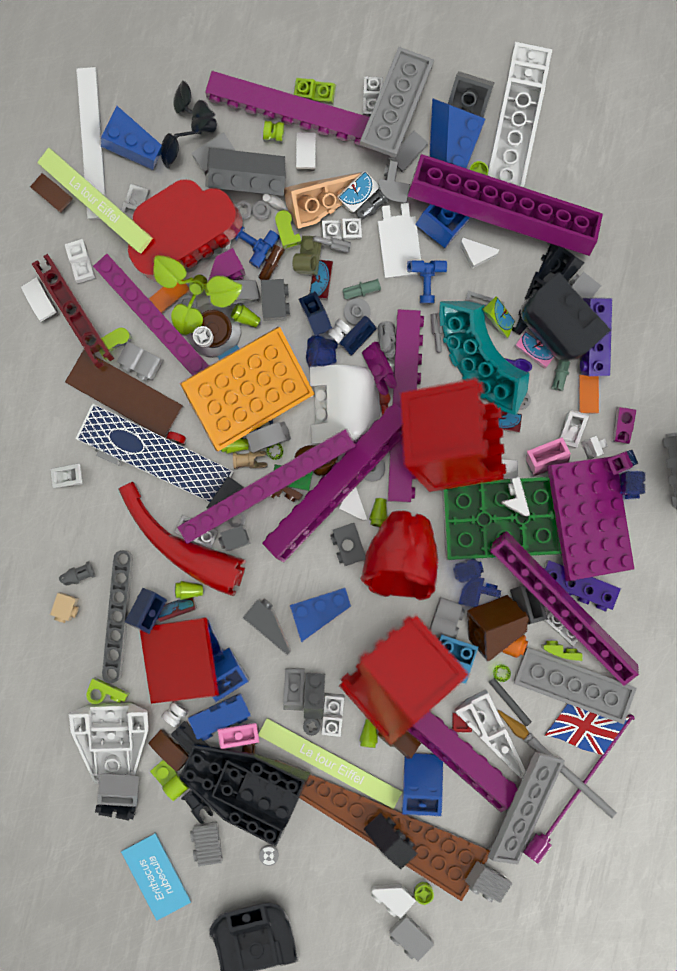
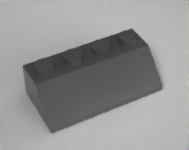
(245, 171)

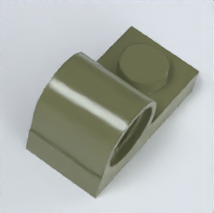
(308, 259)

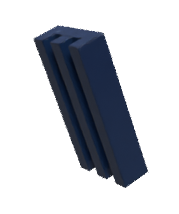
(358, 335)

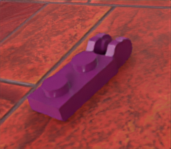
(379, 367)

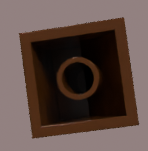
(496, 625)

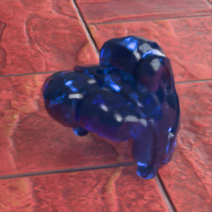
(320, 351)

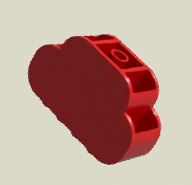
(184, 225)

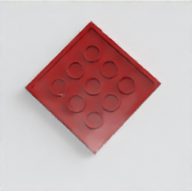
(179, 661)

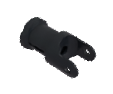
(196, 805)

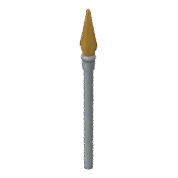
(522, 732)

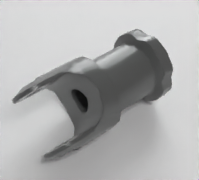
(369, 208)
(75, 575)

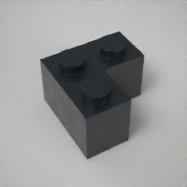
(391, 842)

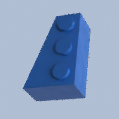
(130, 140)

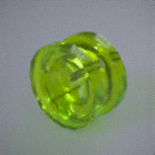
(278, 456)
(503, 667)

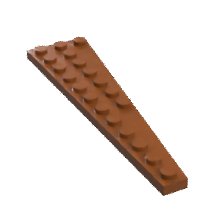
(440, 856)

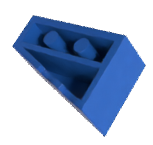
(318, 611)
(219, 716)

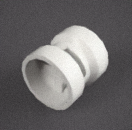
(339, 331)
(203, 333)
(174, 714)

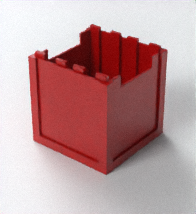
(451, 436)
(403, 678)

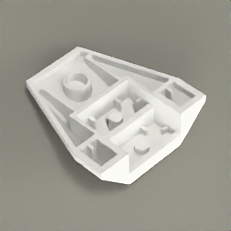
(110, 737)

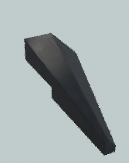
(556, 260)

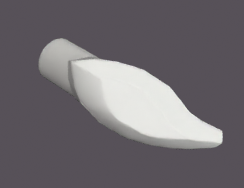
(275, 202)

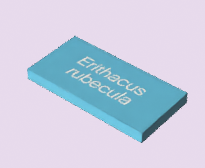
(156, 876)

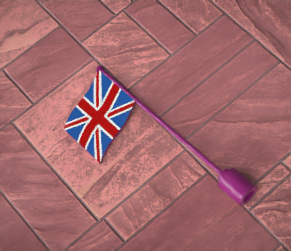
(588, 733)

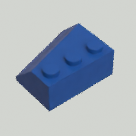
(453, 133)

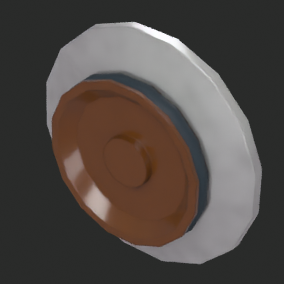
(223, 327)

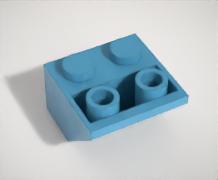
(461, 651)

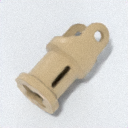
(248, 460)

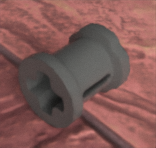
(315, 730)

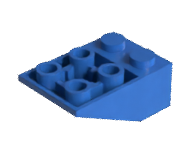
(422, 785)

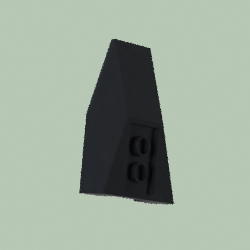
(245, 789)

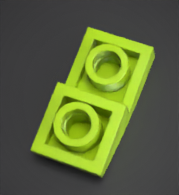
(316, 91)
(557, 650)

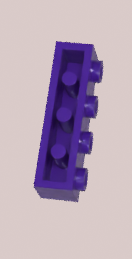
(598, 359)
(586, 589)

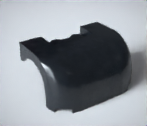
(562, 320)
(254, 938)

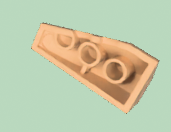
(315, 199)

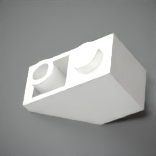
(395, 897)

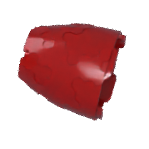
(402, 557)

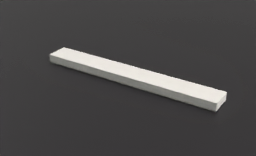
(91, 130)

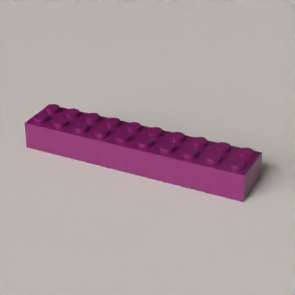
(505, 205)

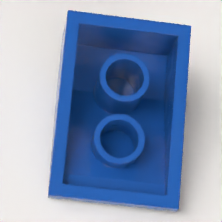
(441, 224)

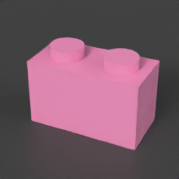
(548, 454)

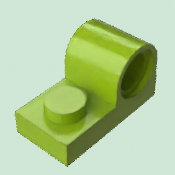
(106, 689)
(169, 780)

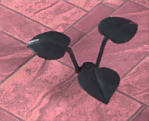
(201, 122)

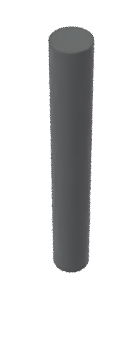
(510, 702)

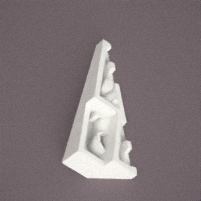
(484, 719)

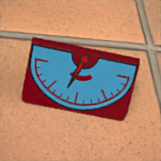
(322, 281)
(510, 422)
(177, 608)

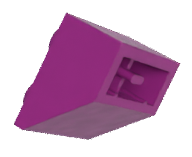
(228, 265)

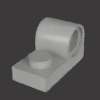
(294, 689)

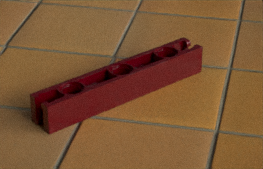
(79, 320)

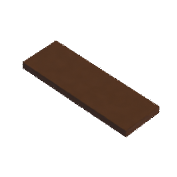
(124, 394)

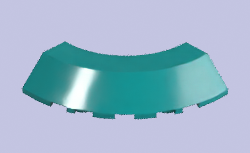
(477, 356)

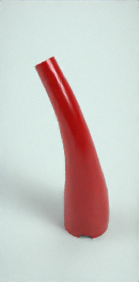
(200, 562)

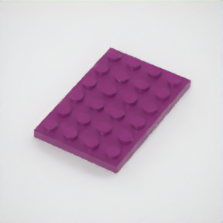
(590, 518)

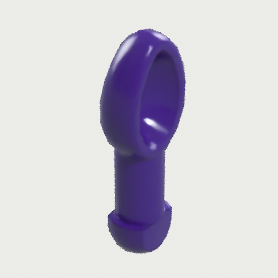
(520, 363)

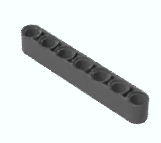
(112, 625)

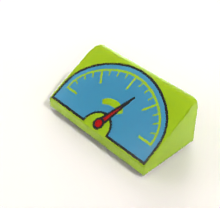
(499, 316)

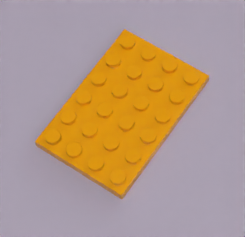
(247, 388)

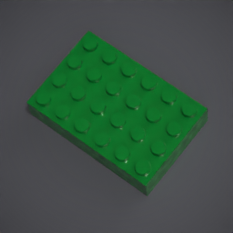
(478, 518)

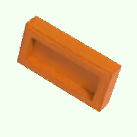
(167, 297)
(589, 394)

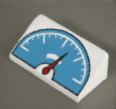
(358, 191)

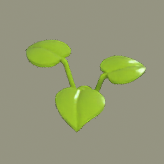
(219, 288)

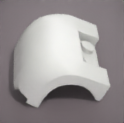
(343, 399)

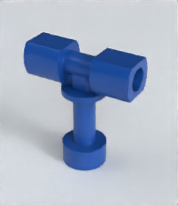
(260, 246)
(427, 270)

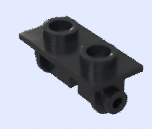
(227, 489)
(186, 738)
(123, 812)

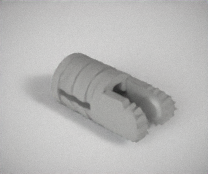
(387, 338)

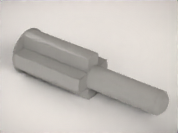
(334, 243)
(437, 330)

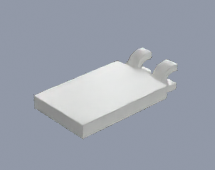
(398, 242)

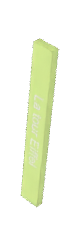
(95, 200)
(330, 763)

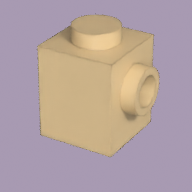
(64, 607)

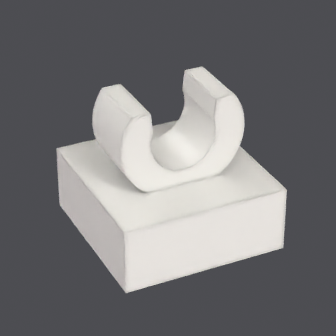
(593, 447)

